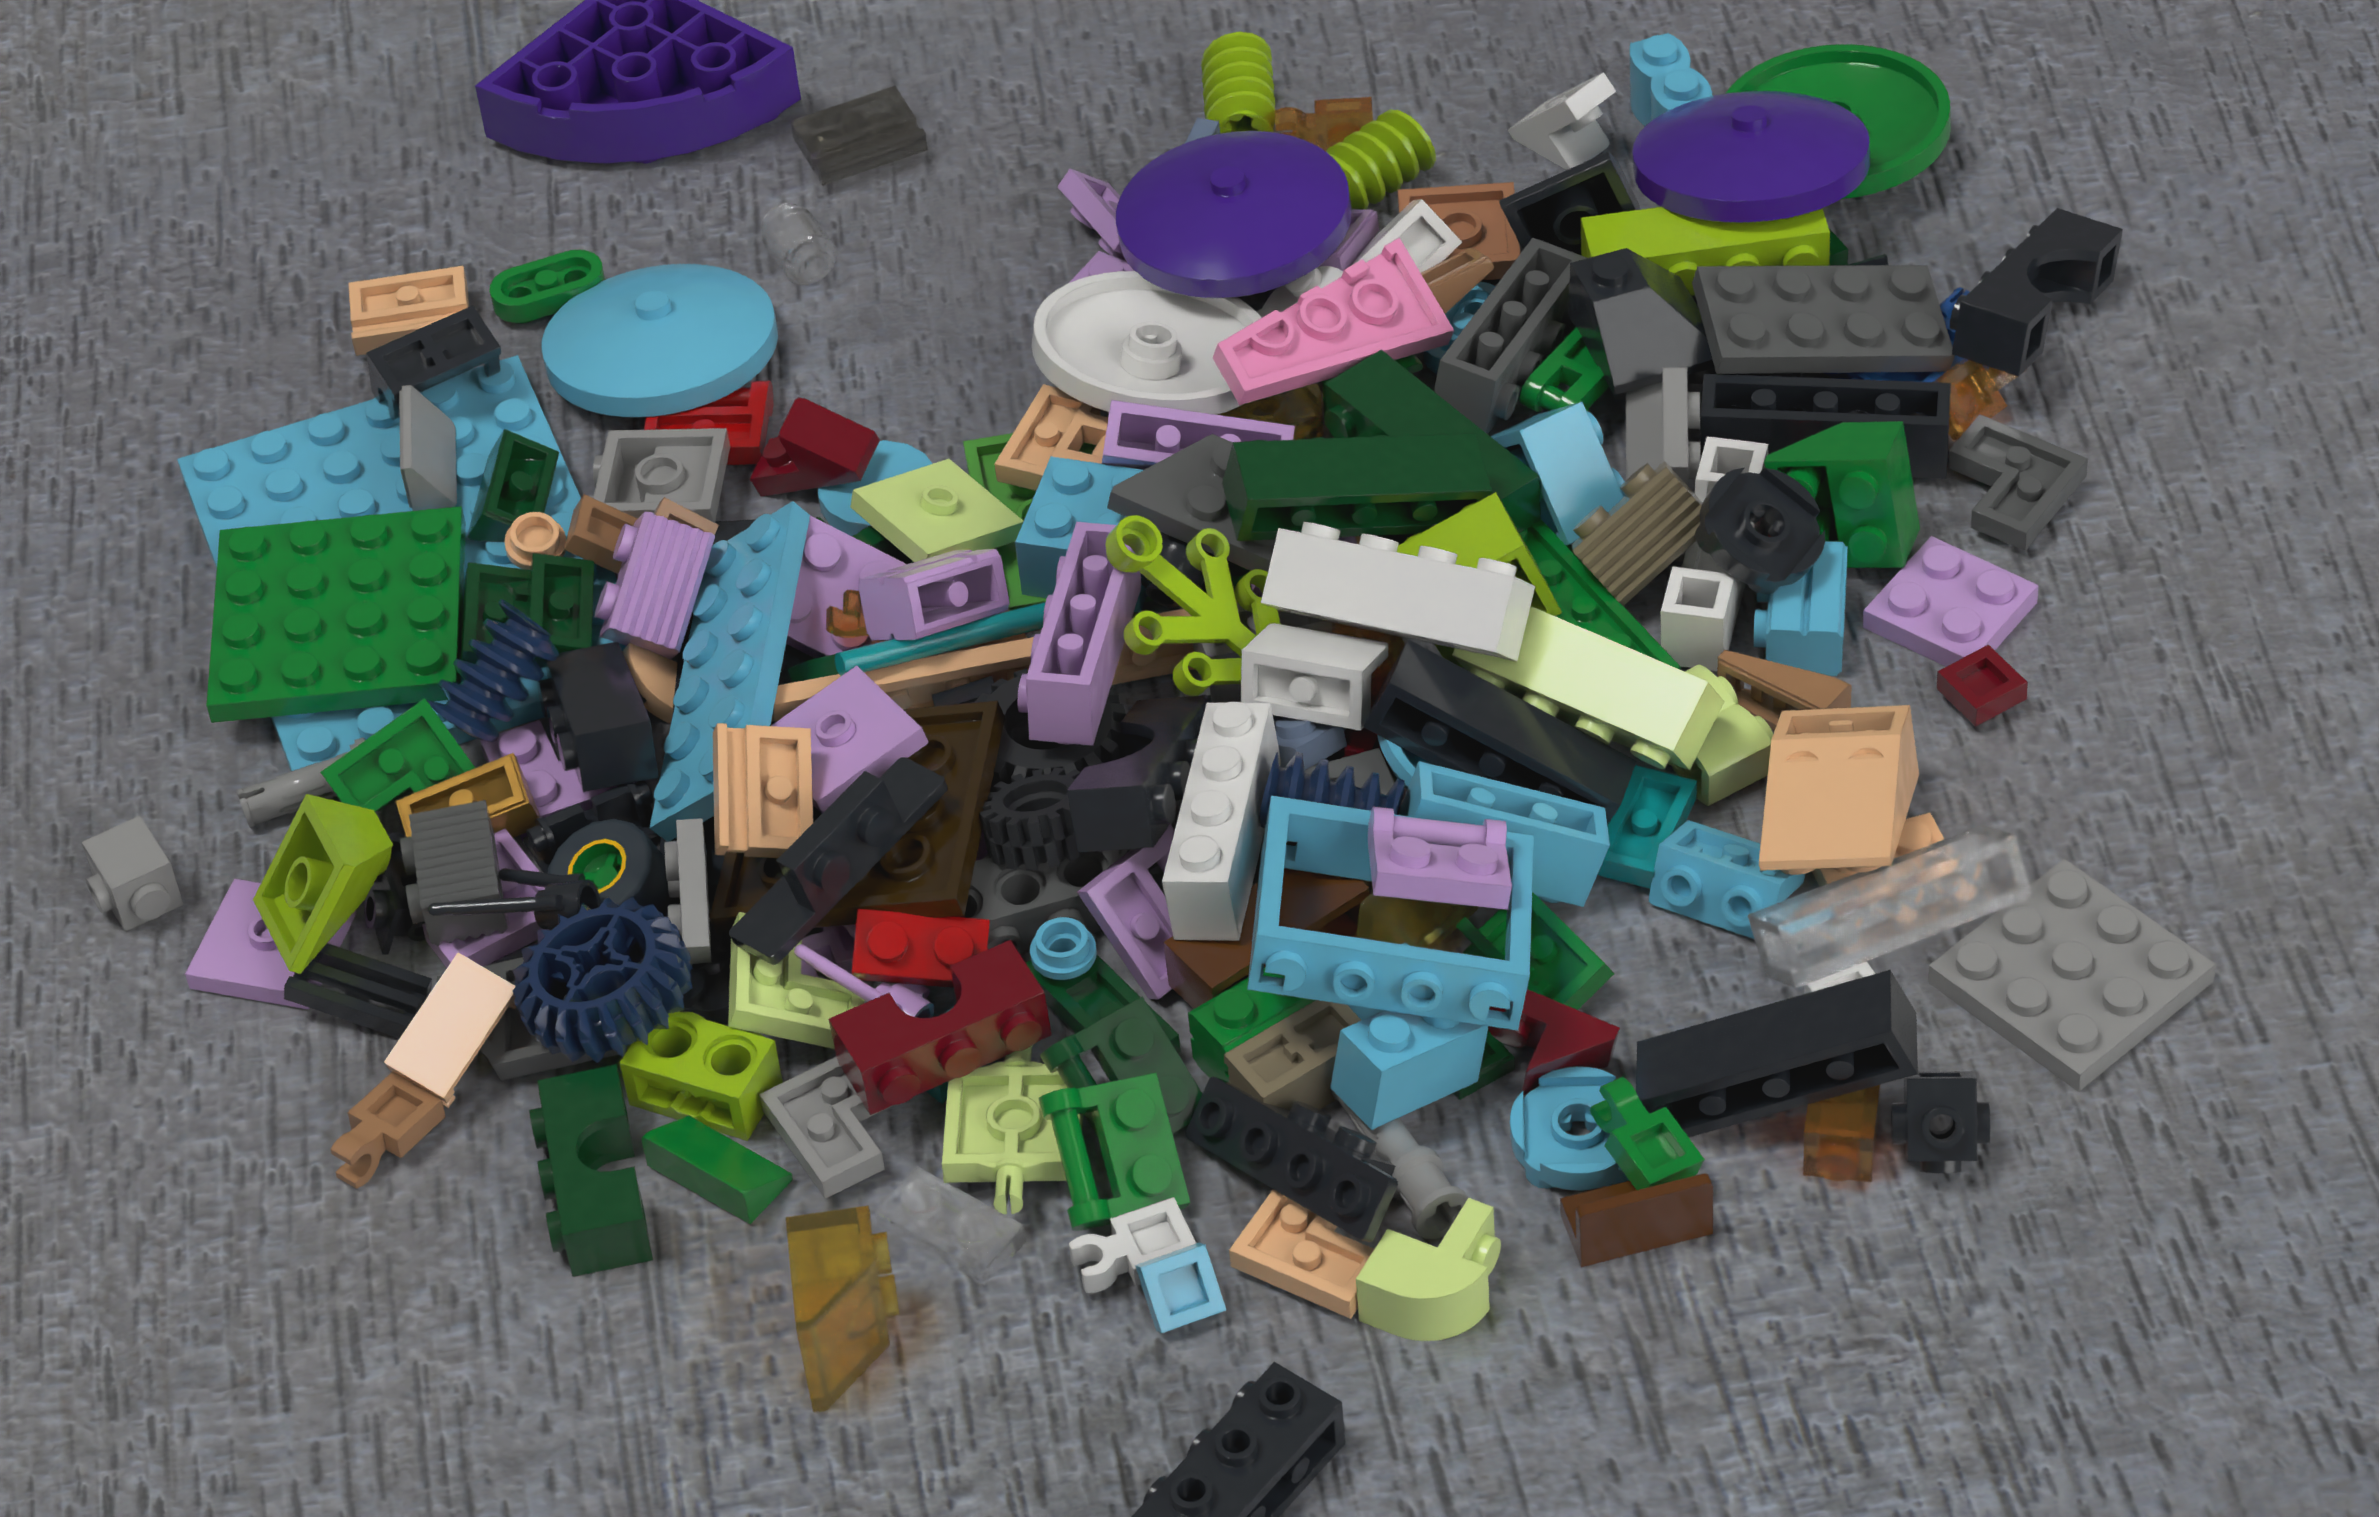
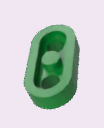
(544, 285)

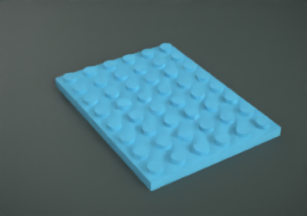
(351, 468)

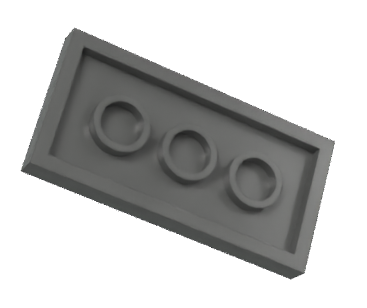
(1822, 319)

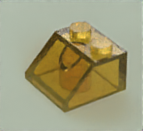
(839, 1297)

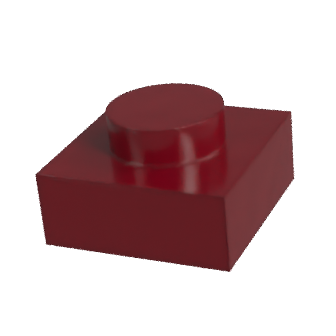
(1982, 685)

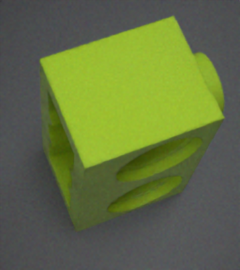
(702, 1073)

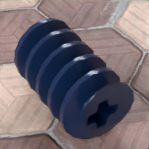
(496, 674)
(1317, 787)

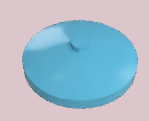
(659, 340)

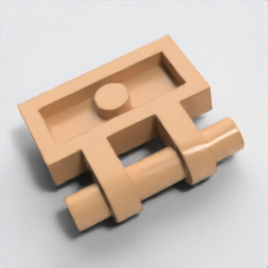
(1051, 427)

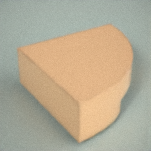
(654, 679)

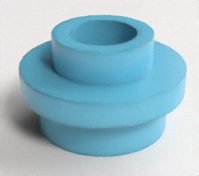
(1063, 949)

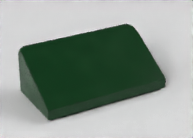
(512, 484)

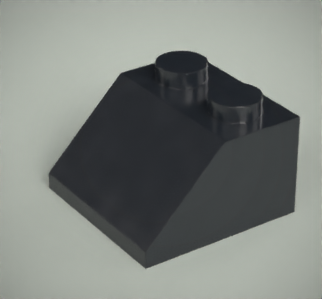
(1556, 205)

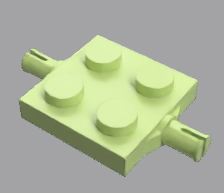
(999, 1128)

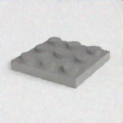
(2071, 974)

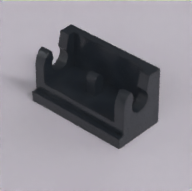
(432, 356)

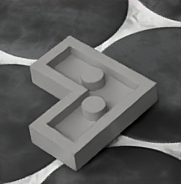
(689, 881)
(822, 1127)

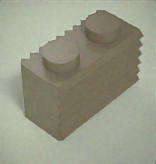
(1639, 532)

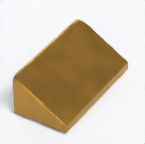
(497, 782)

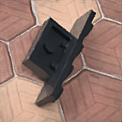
(836, 856)
(1297, 1156)

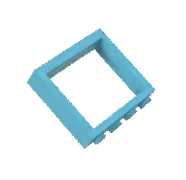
(1373, 971)

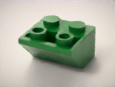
(1861, 488)

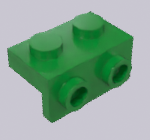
(1559, 960)

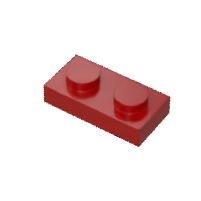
(914, 947)

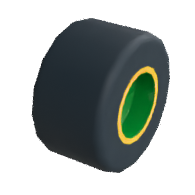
(617, 861)

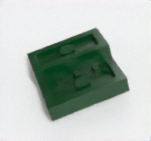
(551, 593)

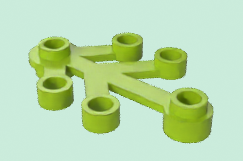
(1212, 614)

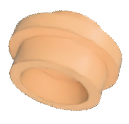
(533, 534)

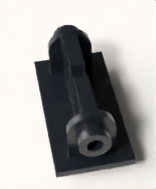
(624, 803)
(387, 902)

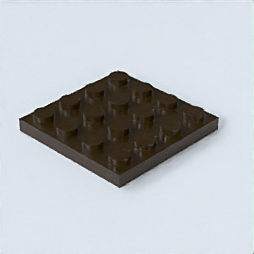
(933, 861)

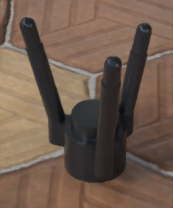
(561, 896)

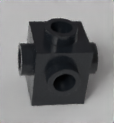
(1937, 1094)

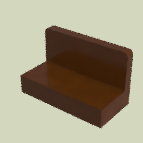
(1629, 1221)

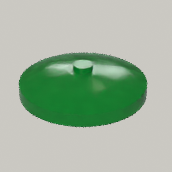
(1888, 91)

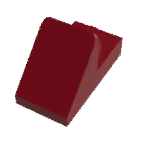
(813, 451)
(1559, 1036)

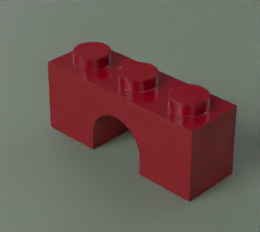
(900, 1056)

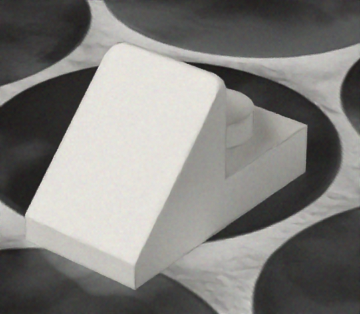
(1566, 125)

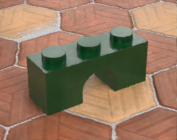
(598, 1211)

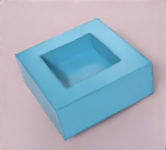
(1180, 1287)

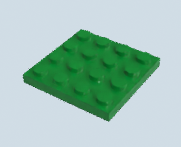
(336, 614)

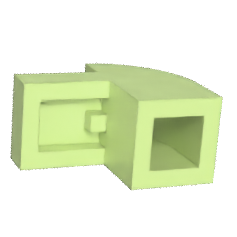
(1430, 1289)

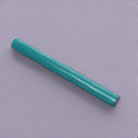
(966, 635)

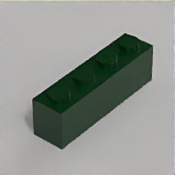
(1390, 401)
(1352, 483)

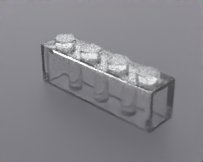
(1890, 906)

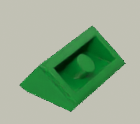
(715, 1167)

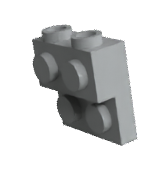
(657, 464)

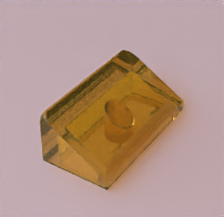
(1409, 920)

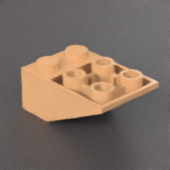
(1838, 788)

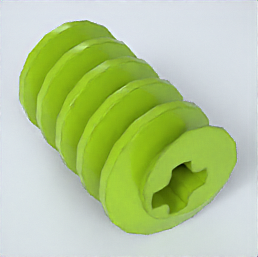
(1239, 83)
(1383, 156)

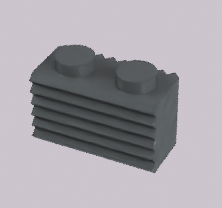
(453, 861)

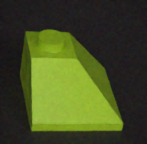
(320, 876)

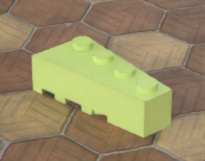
(1605, 690)

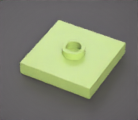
(936, 512)

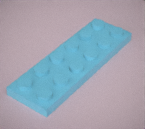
(730, 657)

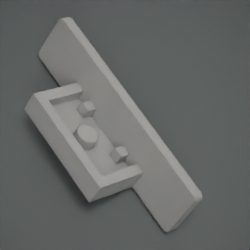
(1659, 427)

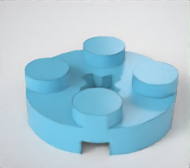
(1540, 1138)

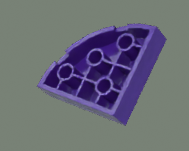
(637, 83)

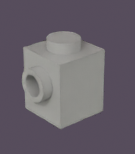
(131, 874)

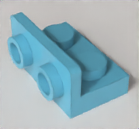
(1716, 878)

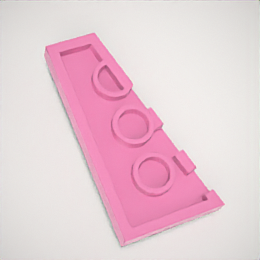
(1335, 327)

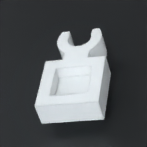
(1134, 1239)

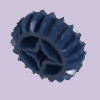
(607, 990)

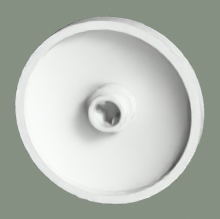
(1136, 343)

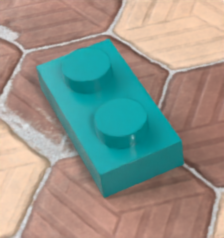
(1648, 814)

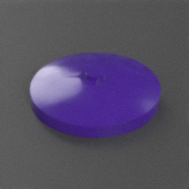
(1751, 156)
(1233, 214)

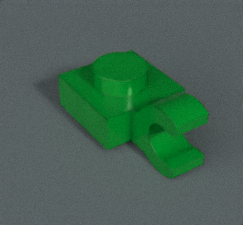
(1644, 1145)

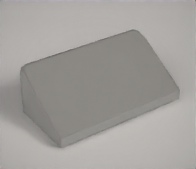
(426, 452)

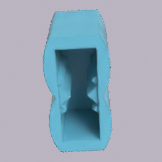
(1662, 77)

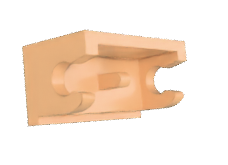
(451, 1027)

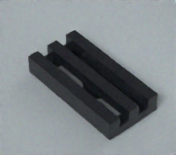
(362, 981)

